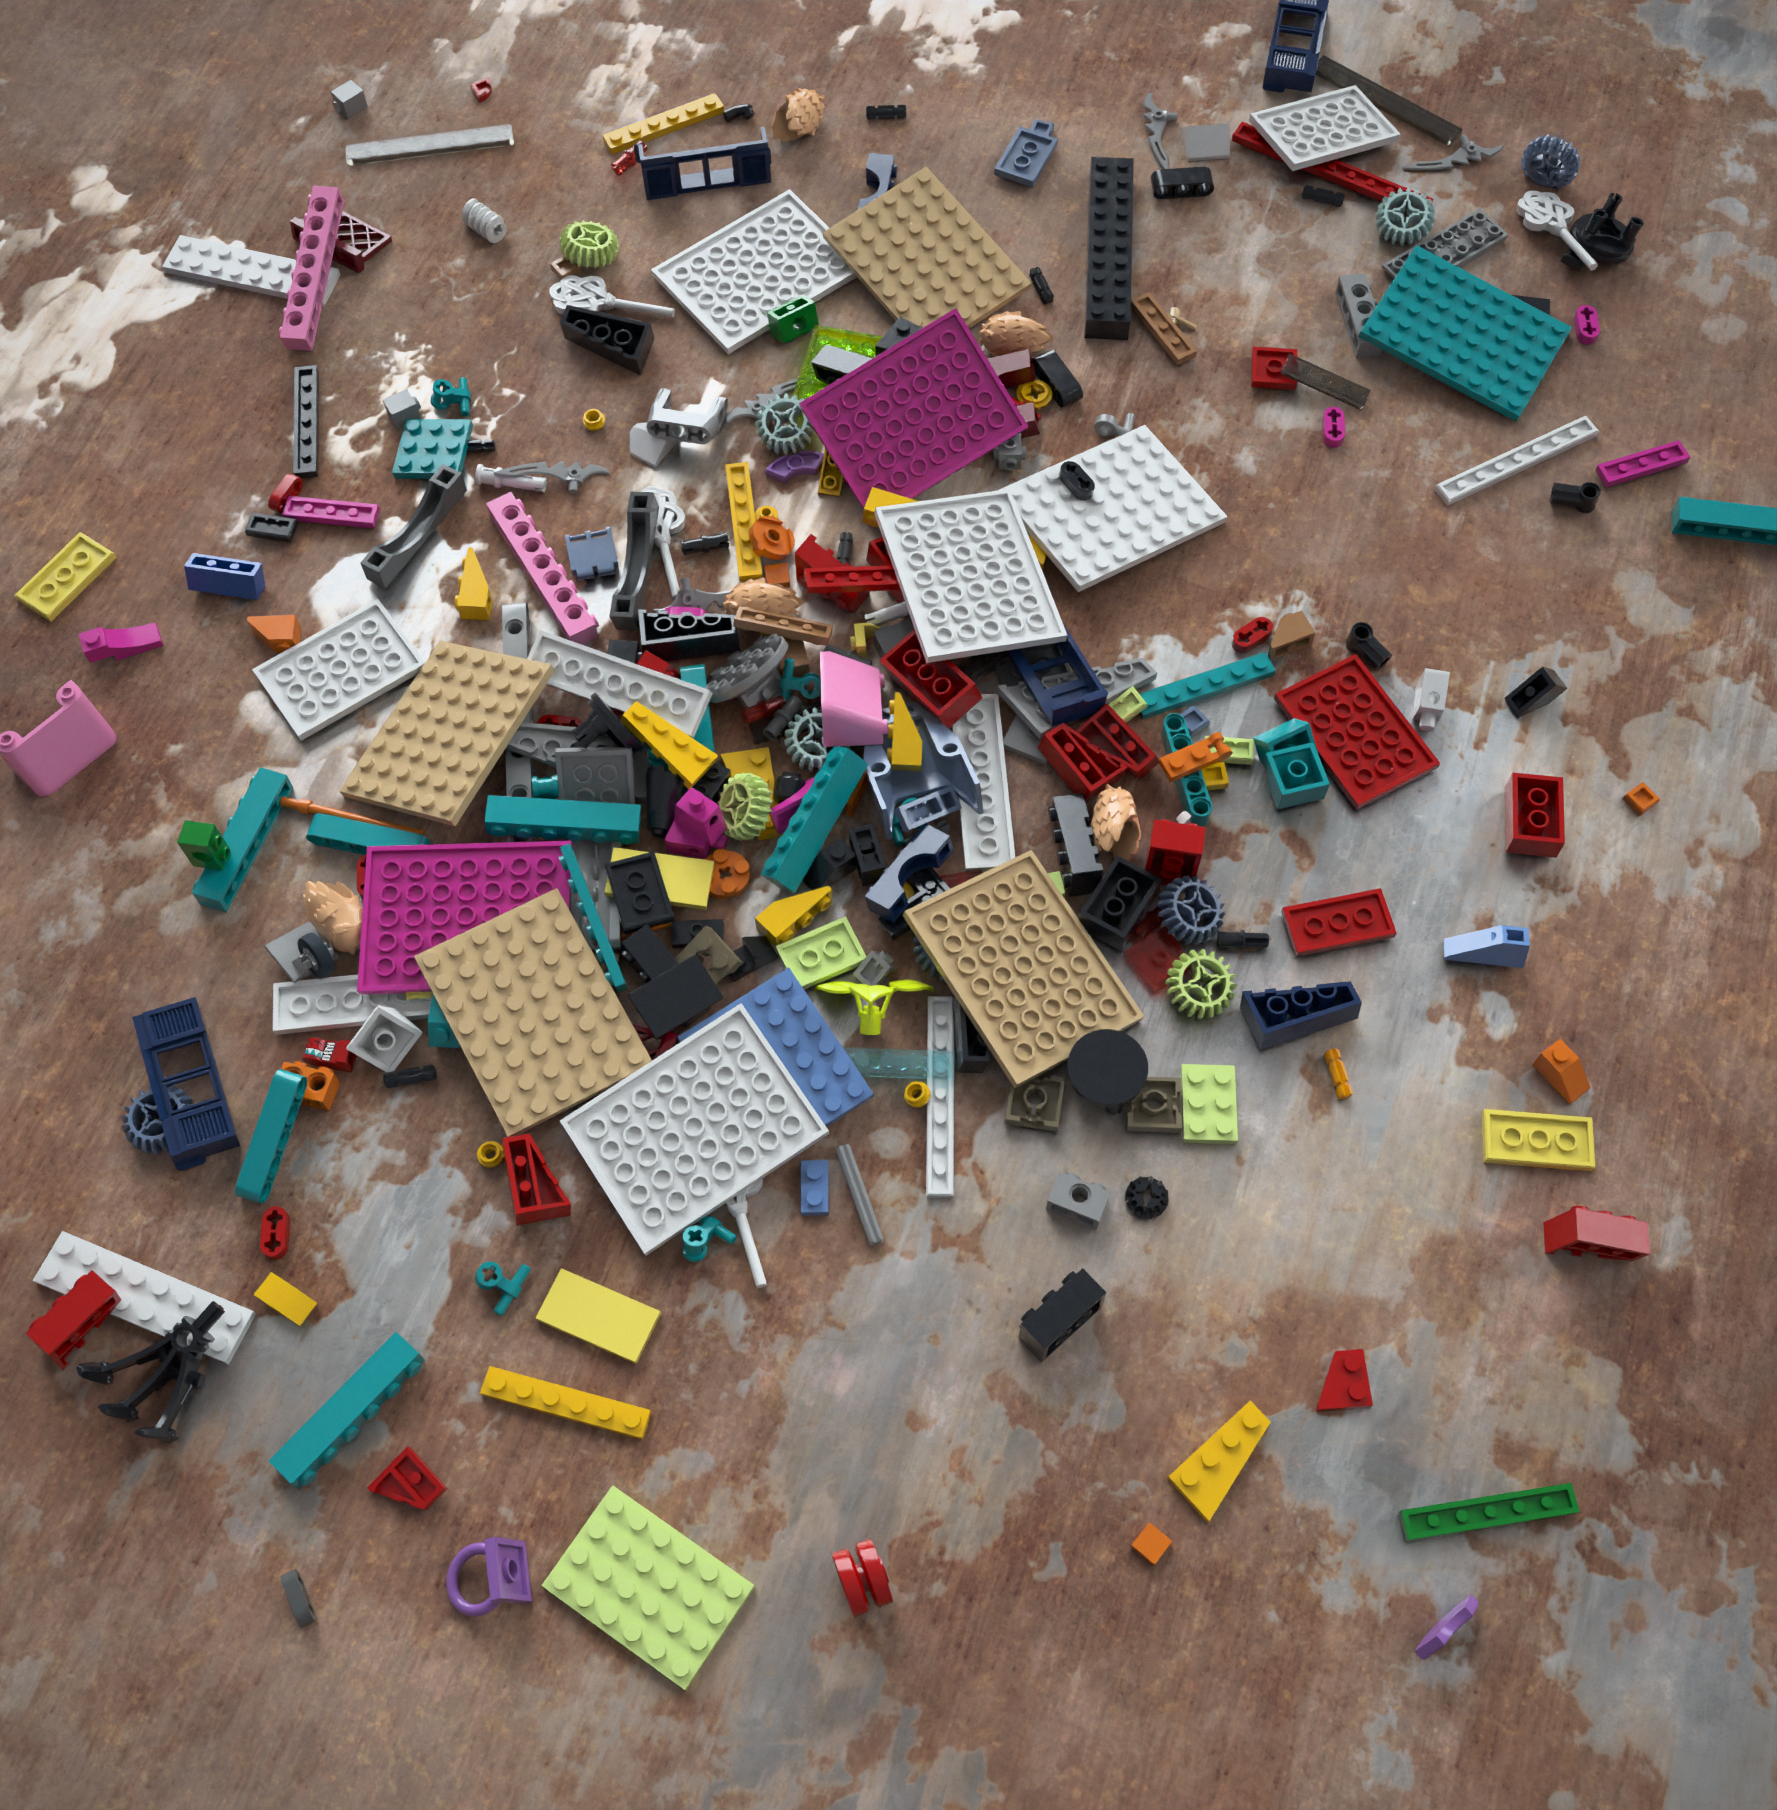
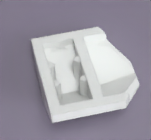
(648, 448)

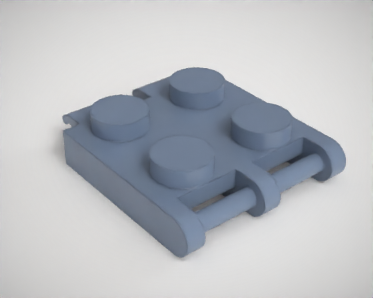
(592, 554)

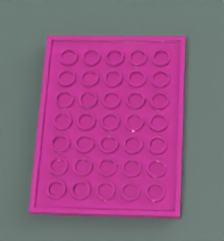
(914, 412)
(441, 890)

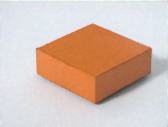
(777, 574)
(1641, 799)
(1151, 1544)

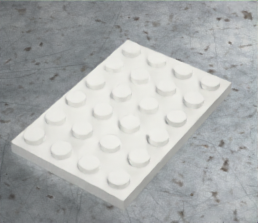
(1324, 127)
(339, 669)

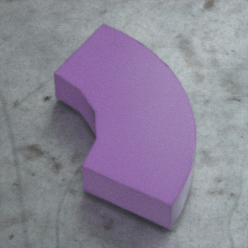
(797, 464)
(1446, 1627)

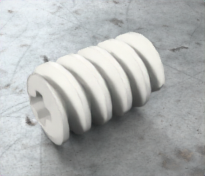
(484, 221)

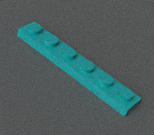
(1207, 684)
(588, 908)

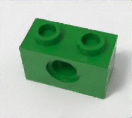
(792, 319)
(203, 845)

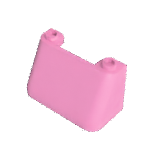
(851, 702)
(59, 744)

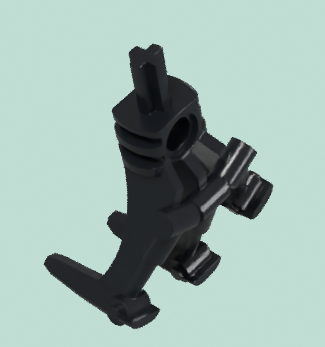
(178, 1362)

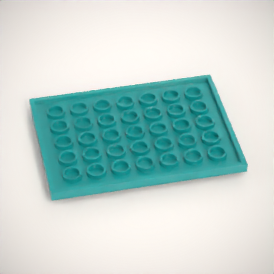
(1465, 332)

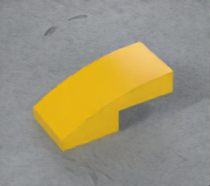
(285, 1299)

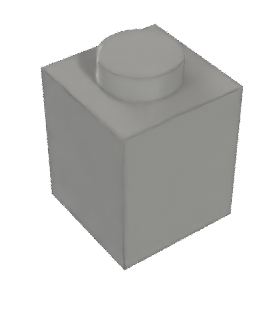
(348, 99)
(402, 407)

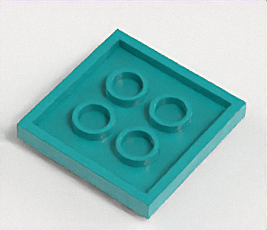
(429, 444)

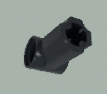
(1582, 497)
(1367, 645)

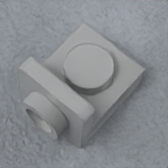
(875, 968)

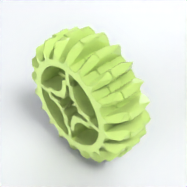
(589, 244)
(745, 806)
(1204, 1004)

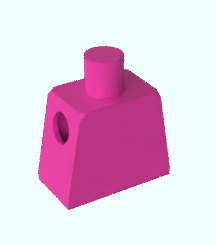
(696, 814)
(685, 843)

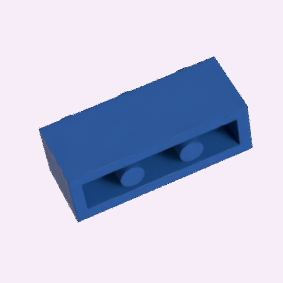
(224, 576)

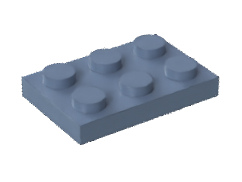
(1026, 157)

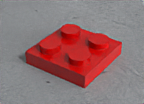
(1266, 368)

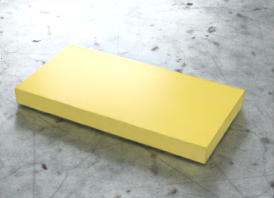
(65, 576)
(684, 878)
(1538, 1140)
(598, 1316)

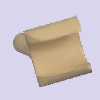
(1175, 314)

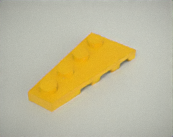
(676, 748)

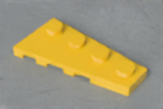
(757, 763)
(1216, 1464)

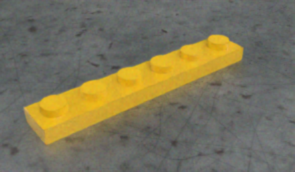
(663, 123)
(742, 519)
(566, 1402)

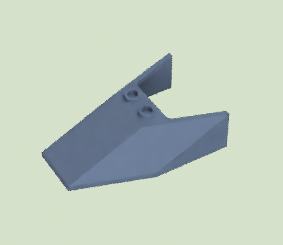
(942, 766)

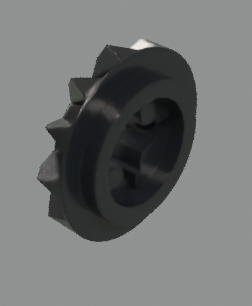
(1136, 1202)

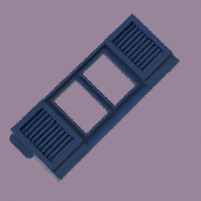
(1294, 66)
(662, 172)
(1068, 700)
(198, 1128)

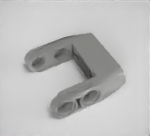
(695, 427)

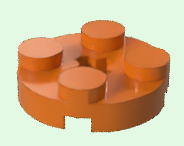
(767, 547)
(737, 867)

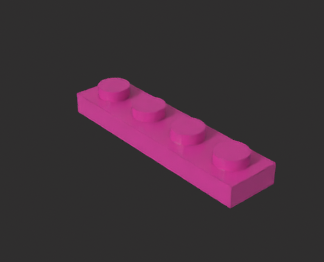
(1642, 463)
(331, 512)

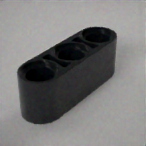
(1182, 182)
(1056, 374)

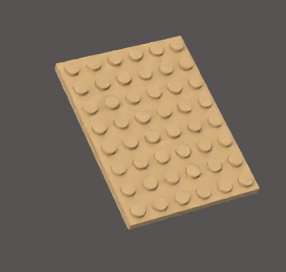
(926, 255)
(447, 732)
(1021, 966)
(533, 1012)

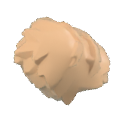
(798, 115)
(1013, 333)
(762, 596)
(1116, 823)
(335, 914)

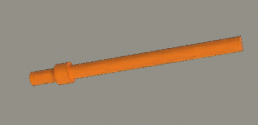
(307, 807)

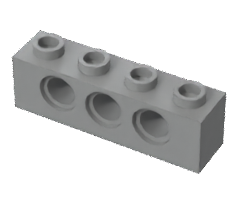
(1356, 307)

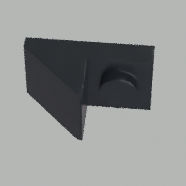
(754, 954)

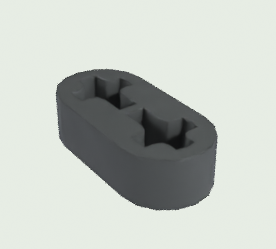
(298, 1598)

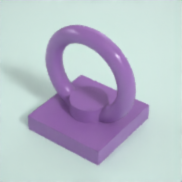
(505, 1571)

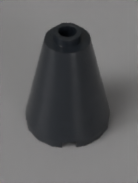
(662, 795)

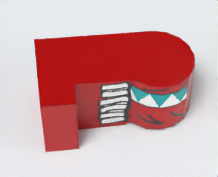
(329, 1054)

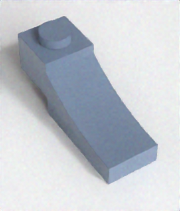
(927, 808)

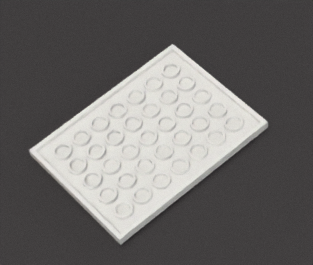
(753, 268)
(1137, 509)
(969, 575)
(694, 1128)

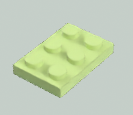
(822, 953)
(1209, 1104)

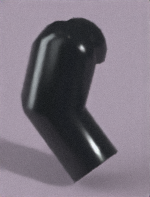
(738, 110)

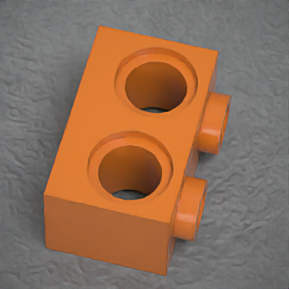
(318, 1099)

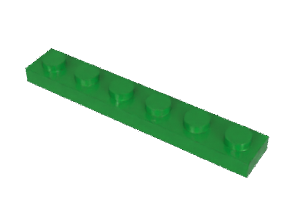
(1489, 1512)

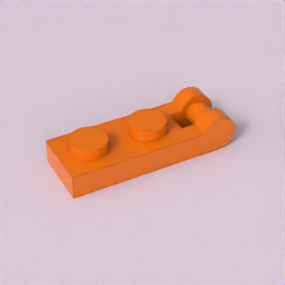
(1195, 757)

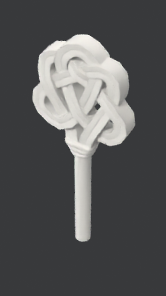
(1548, 213)
(592, 295)
(667, 505)
(739, 1211)

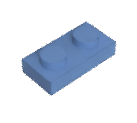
(814, 1188)

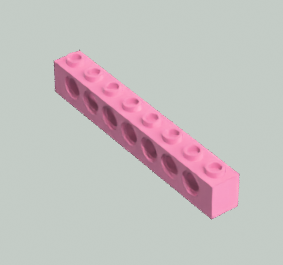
(311, 268)
(542, 569)

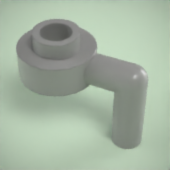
(1108, 425)

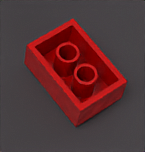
(1534, 815)
(1174, 850)

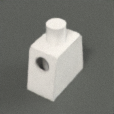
(1430, 698)

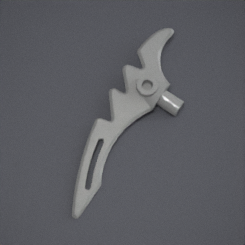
(1158, 121)
(1467, 150)
(754, 407)
(571, 475)
(693, 597)

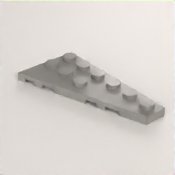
(1113, 679)
(541, 741)

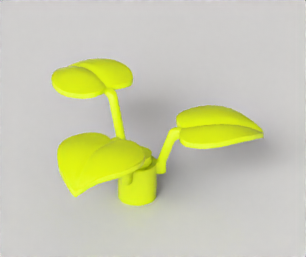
(871, 1016)

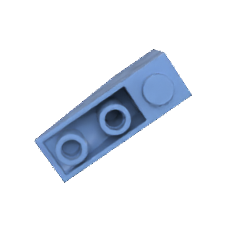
(1490, 946)

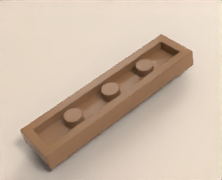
(1163, 328)
(783, 625)

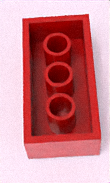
(934, 685)

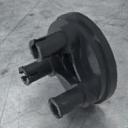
(1604, 235)
(604, 721)
(1107, 1068)

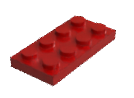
(1338, 922)

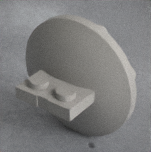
(751, 673)

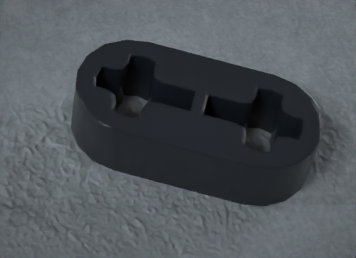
(1075, 481)

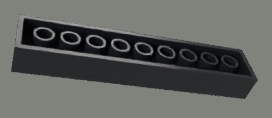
(1109, 249)

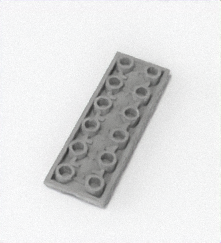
(1458, 242)
(591, 859)

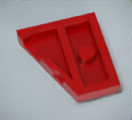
(1346, 1383)
(409, 1481)

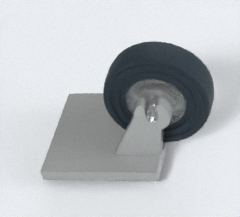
(303, 953)

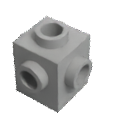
(1010, 454)

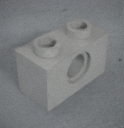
(1087, 1212)

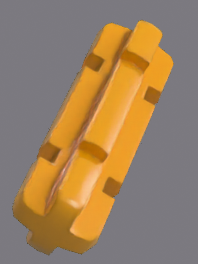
(1338, 1074)

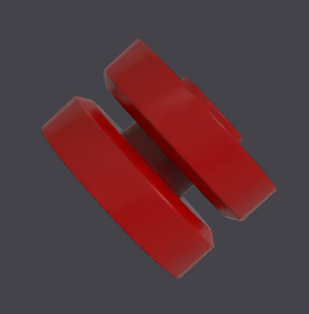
(862, 1577)

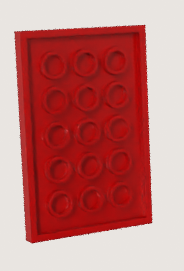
(1358, 731)

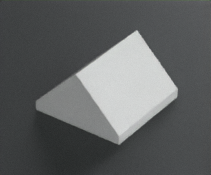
(1207, 142)
(385, 1038)

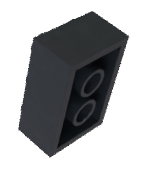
(1119, 902)
(1061, 1314)

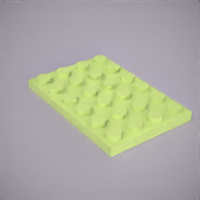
(648, 1587)

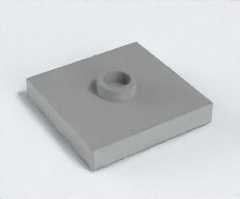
(1023, 741)

